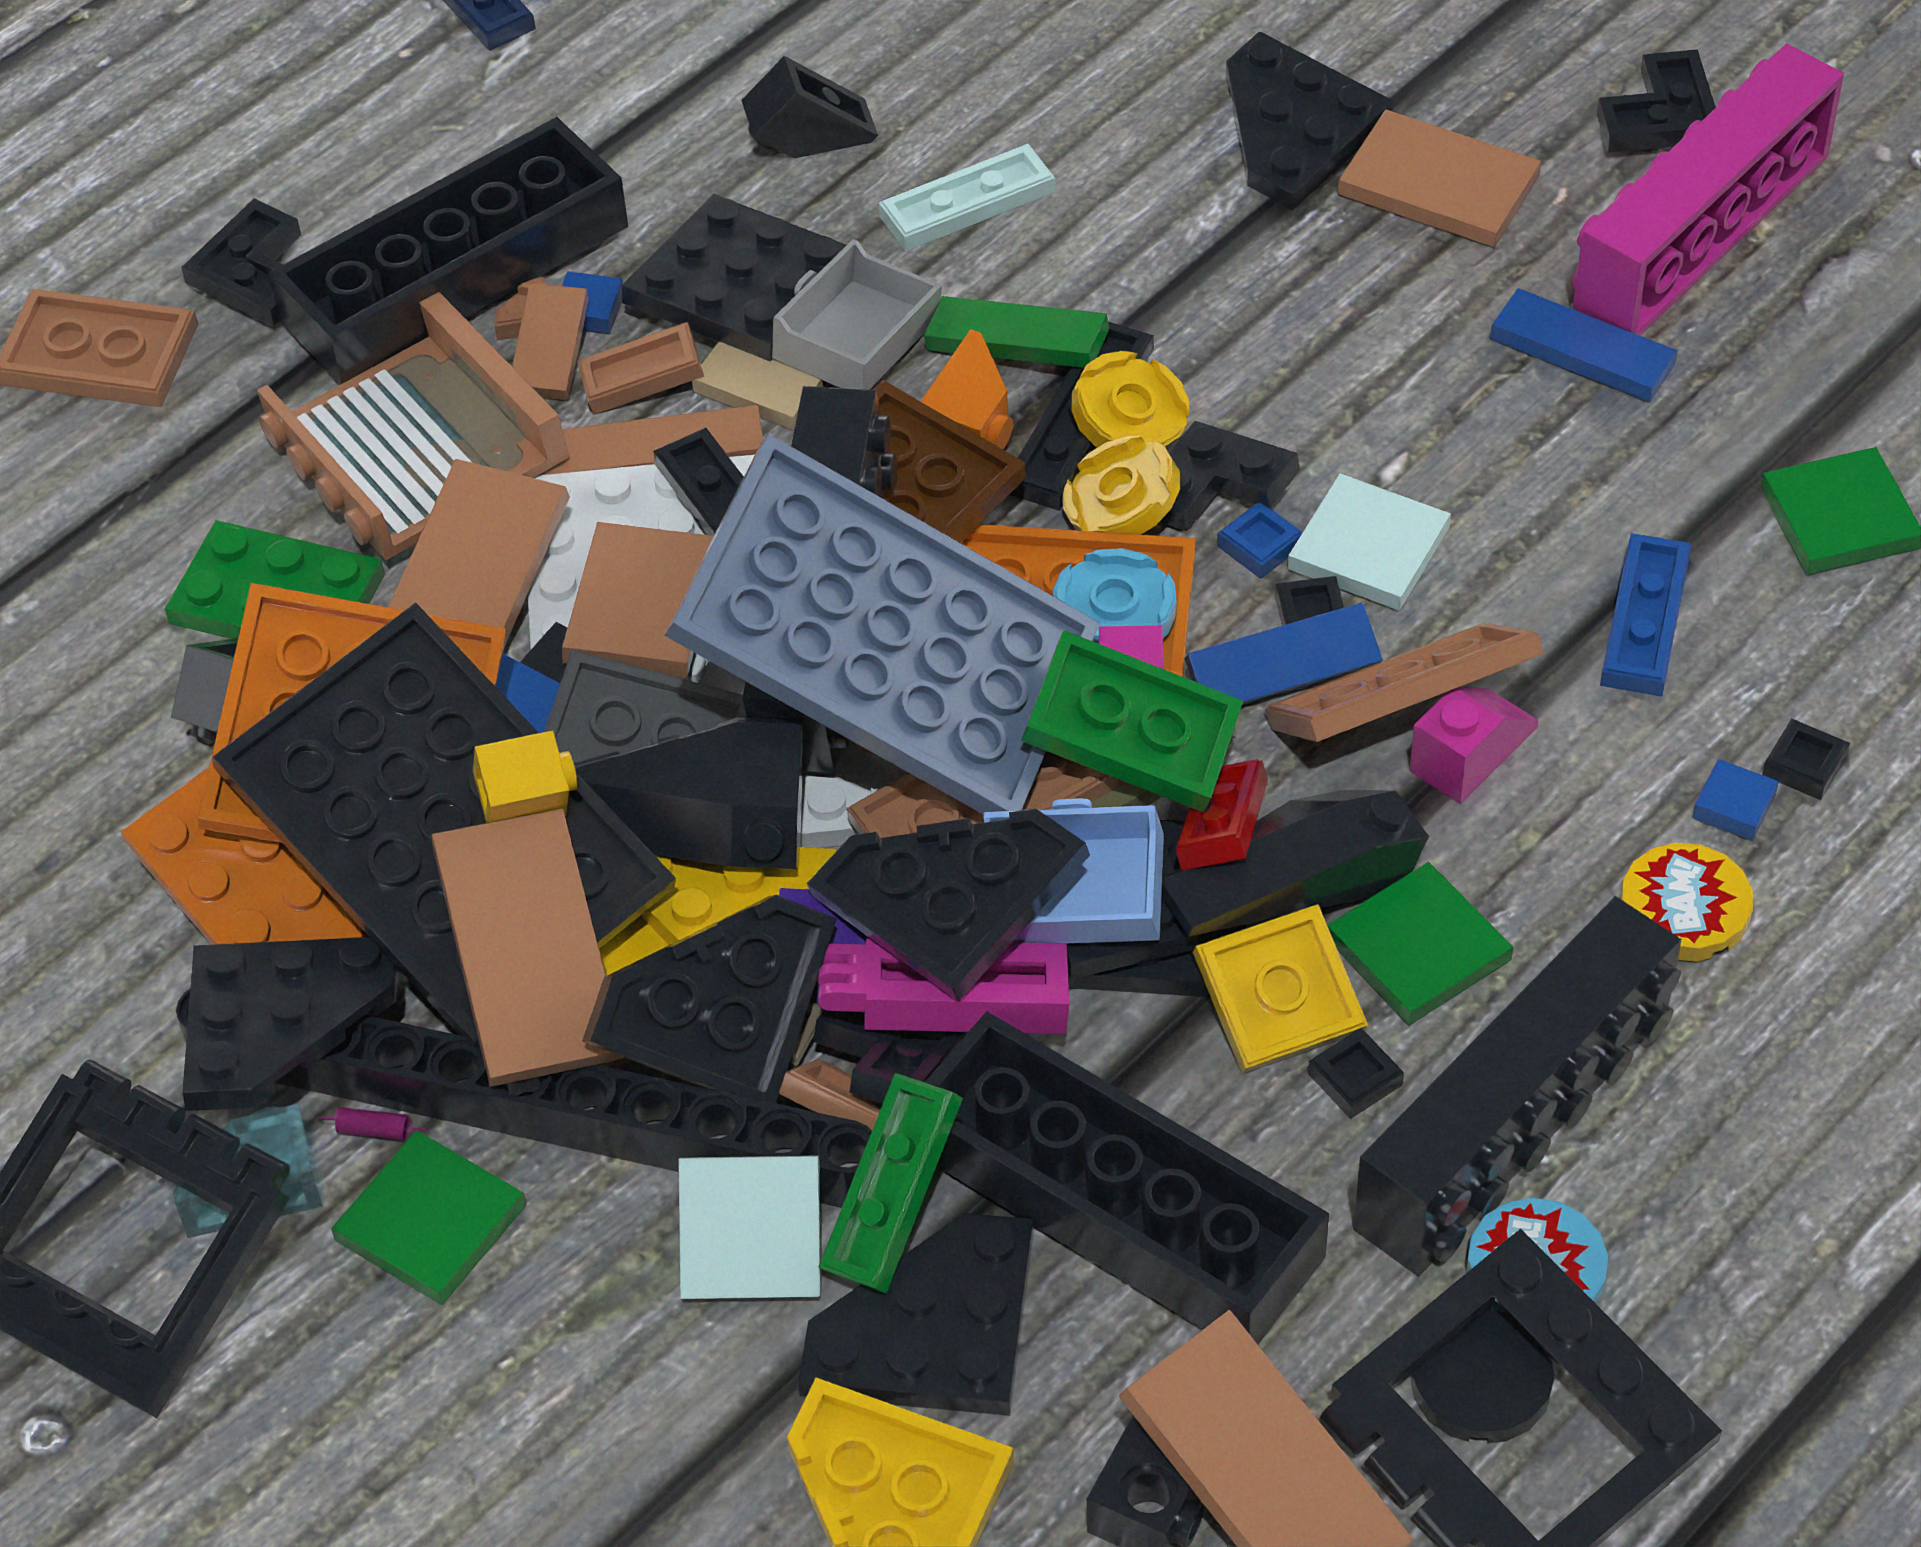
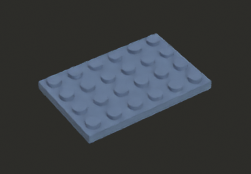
(877, 627)

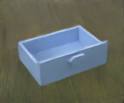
(1116, 888)

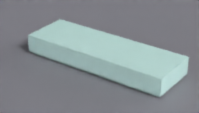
(966, 197)

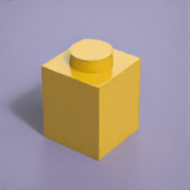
(523, 776)

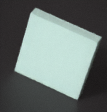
(1369, 541)
(749, 1227)

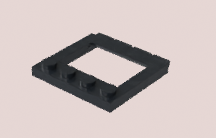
(185, 1152)
(1573, 1333)

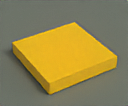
(1279, 988)

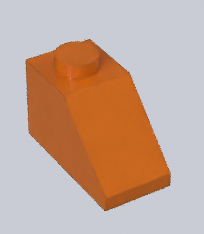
(973, 392)

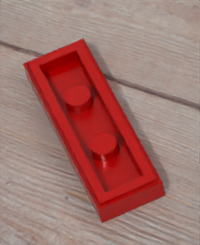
(1228, 820)

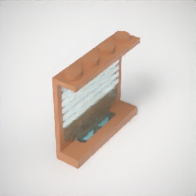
(395, 430)

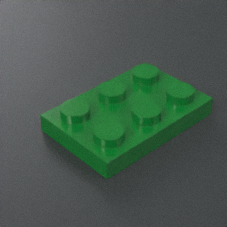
(234, 556)
(1132, 721)

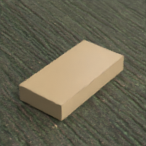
(748, 380)

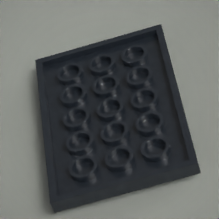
(382, 760)

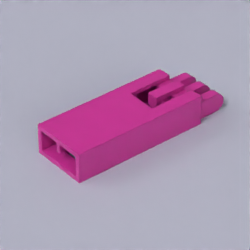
(1021, 987)

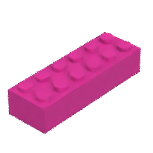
(1707, 191)

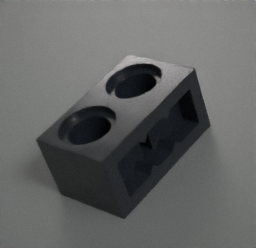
(1137, 1474)

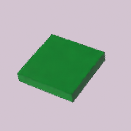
(1841, 510)
(1419, 943)
(429, 1217)

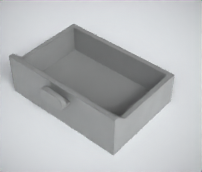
(853, 319)

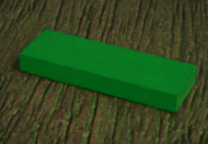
(1019, 330)
(890, 1182)

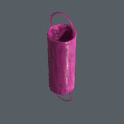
(372, 1123)

